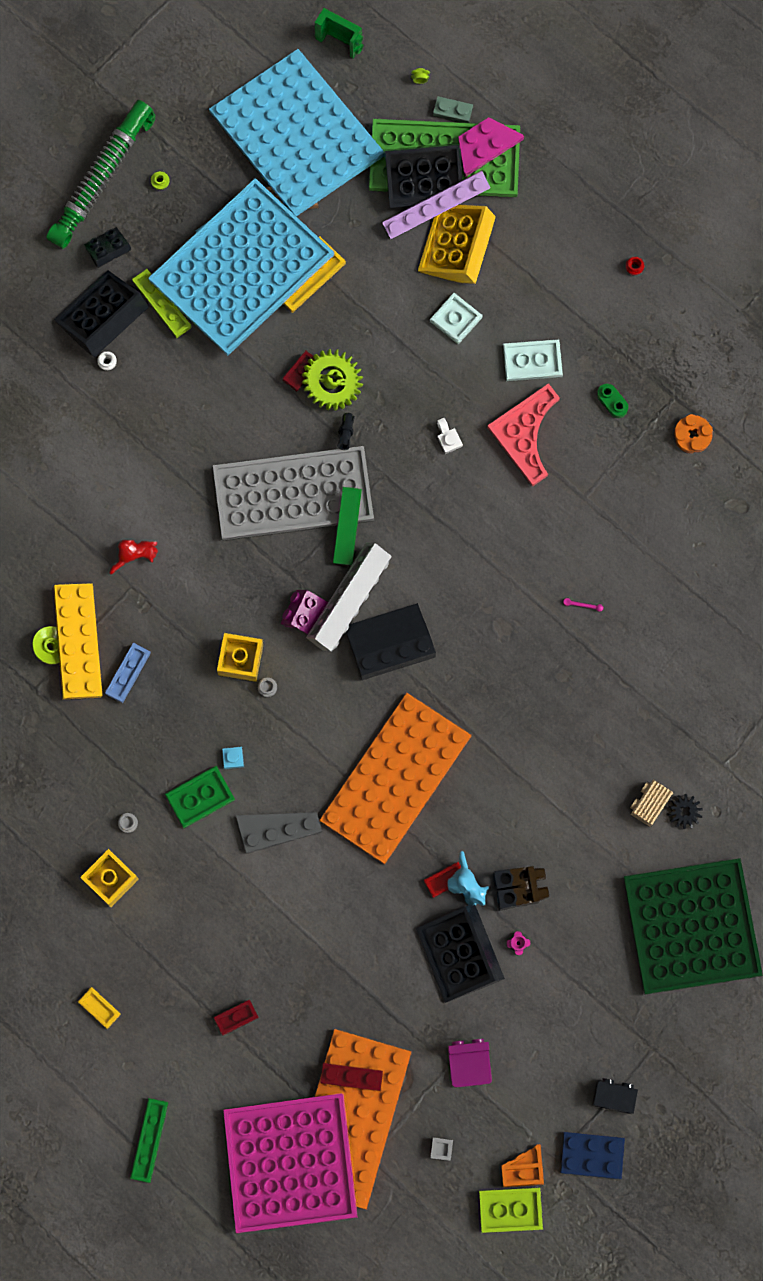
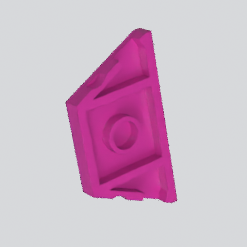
(485, 143)

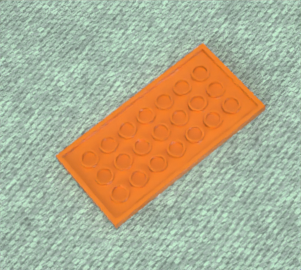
(395, 778)
(367, 1111)

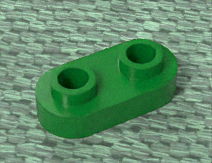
(610, 401)

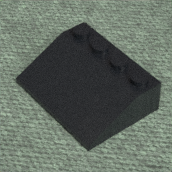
(421, 172)
(101, 313)
(390, 641)
(460, 953)

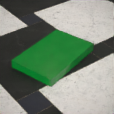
(200, 797)

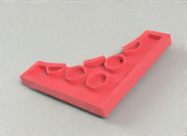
(519, 429)

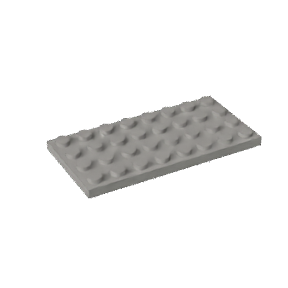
(289, 492)

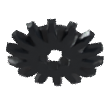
(676, 811)

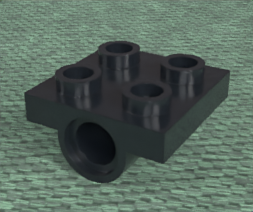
(107, 247)

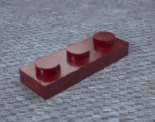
(351, 1077)

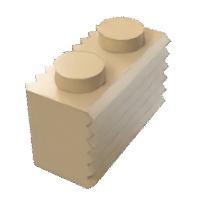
(651, 803)

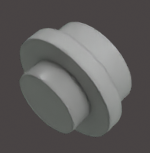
(267, 687)
(127, 822)

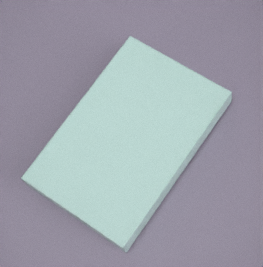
(532, 360)

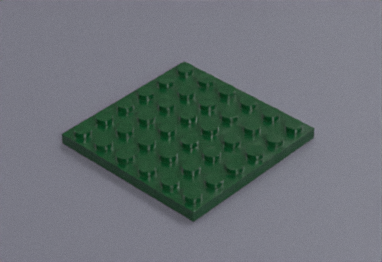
(692, 926)

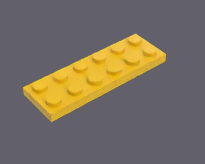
(77, 641)

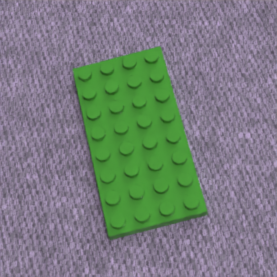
(393, 134)

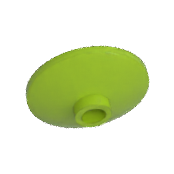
(46, 636)

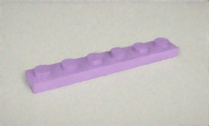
(436, 204)

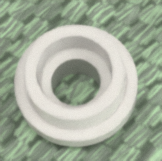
(107, 355)

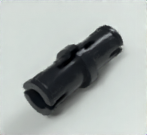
(345, 431)

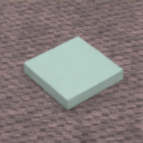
(456, 318)

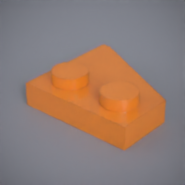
(524, 1169)

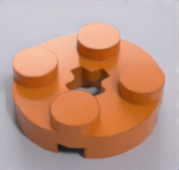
(695, 444)

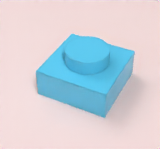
(233, 758)

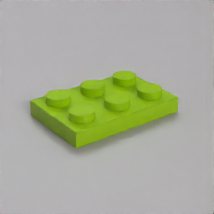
(510, 1210)

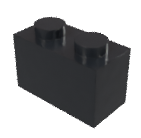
(615, 1097)

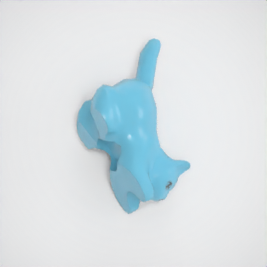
(465, 882)

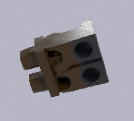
(524, 885)

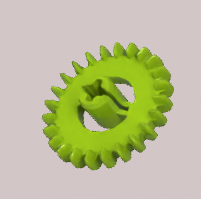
(314, 377)

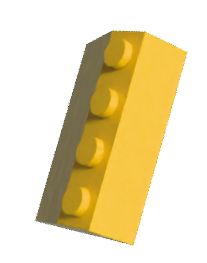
(457, 243)

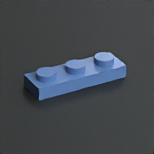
(127, 673)

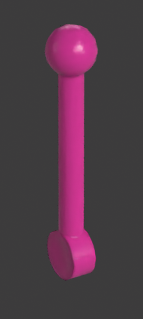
(567, 602)

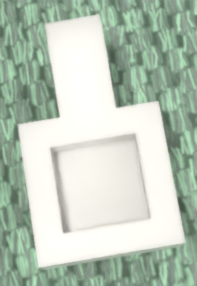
(449, 438)

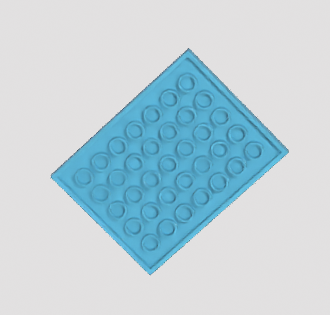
(296, 132)
(241, 266)

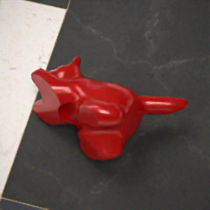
(130, 551)

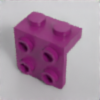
(303, 611)
(470, 1063)

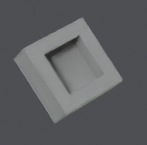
(441, 1149)

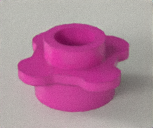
(523, 943)

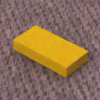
(99, 1008)

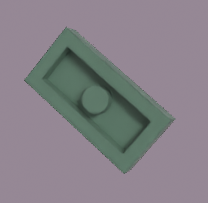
(453, 110)

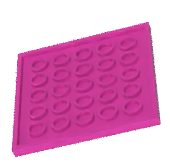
(290, 1163)

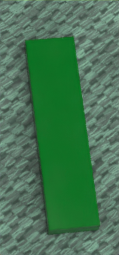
(347, 525)
(149, 1140)

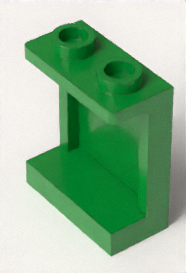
(339, 28)

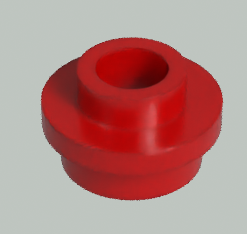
(635, 260)

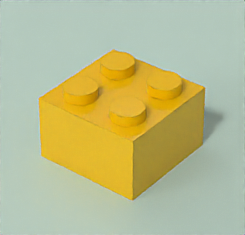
(240, 657)
(109, 878)

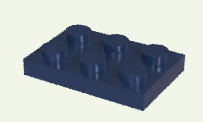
(592, 1155)

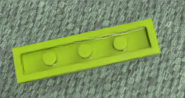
(164, 308)

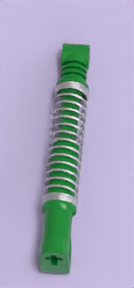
(139, 117)

